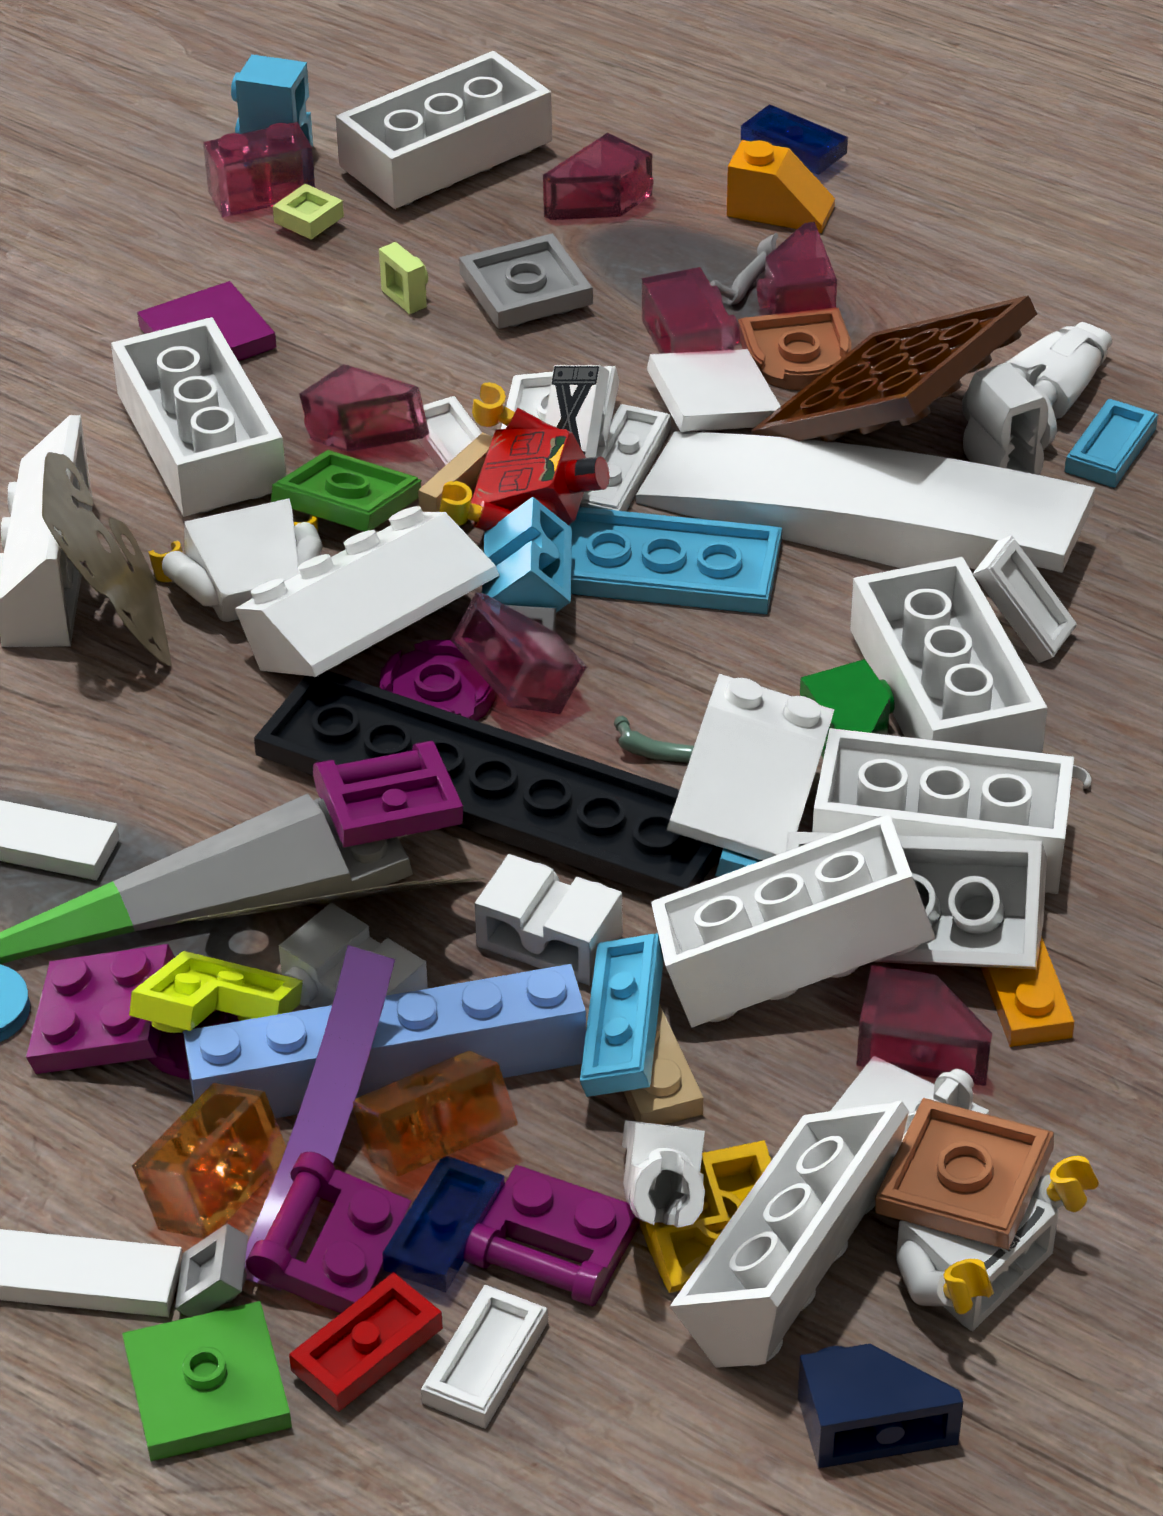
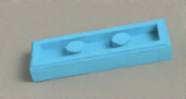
(622, 1015)

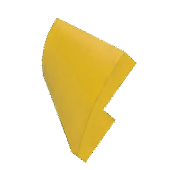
(727, 1181)

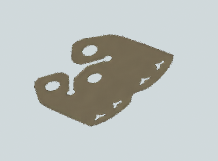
(126, 590)

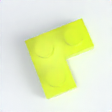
(197, 985)

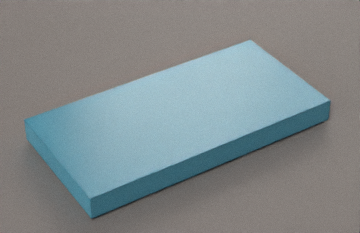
(674, 560)

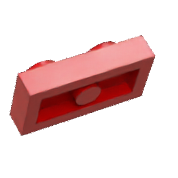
(365, 1341)

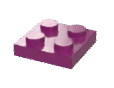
(87, 1009)

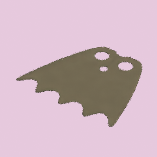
(335, 897)

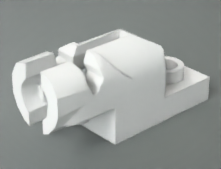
(663, 1172)

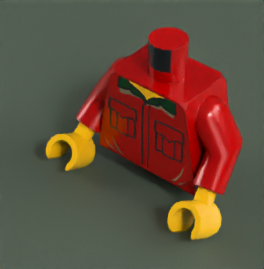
(521, 464)

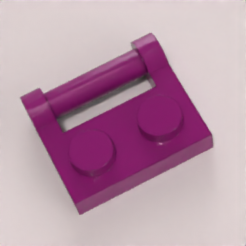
(388, 795)
(558, 1220)
(349, 1246)

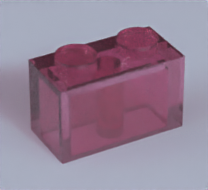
(257, 167)
(687, 313)

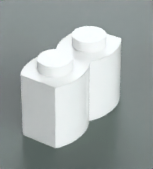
(1005, 420)

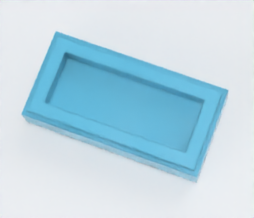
(1111, 443)

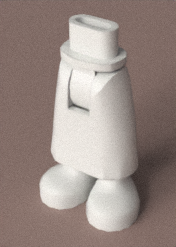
(1060, 369)

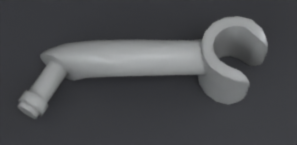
(749, 274)

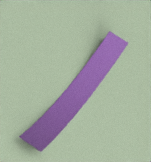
(332, 1082)

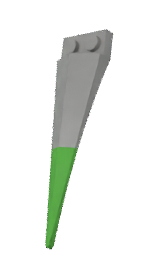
(259, 863)

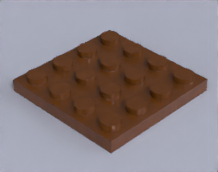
(898, 373)

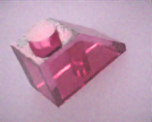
(598, 181)
(798, 275)
(362, 410)
(518, 656)
(921, 1026)

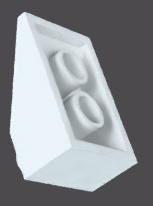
(750, 768)

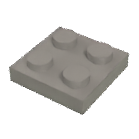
(526, 281)

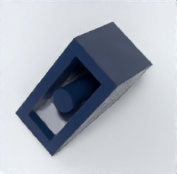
(873, 1406)

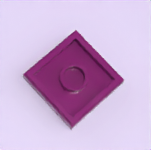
(235, 317)

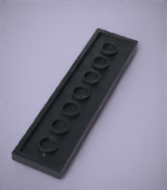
(506, 782)

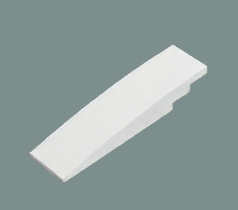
(868, 499)

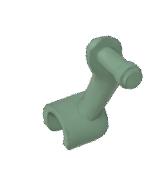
(649, 748)

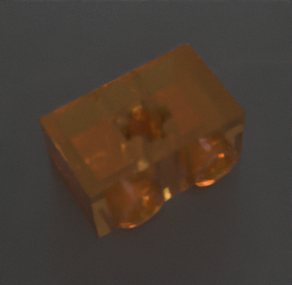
(434, 1112)
(210, 1160)

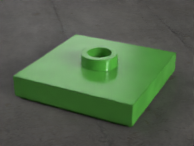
(347, 490)
(206, 1381)

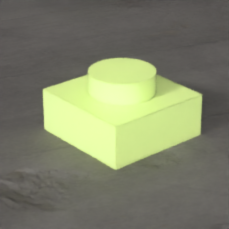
(308, 211)
(403, 277)

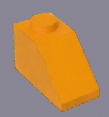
(775, 188)

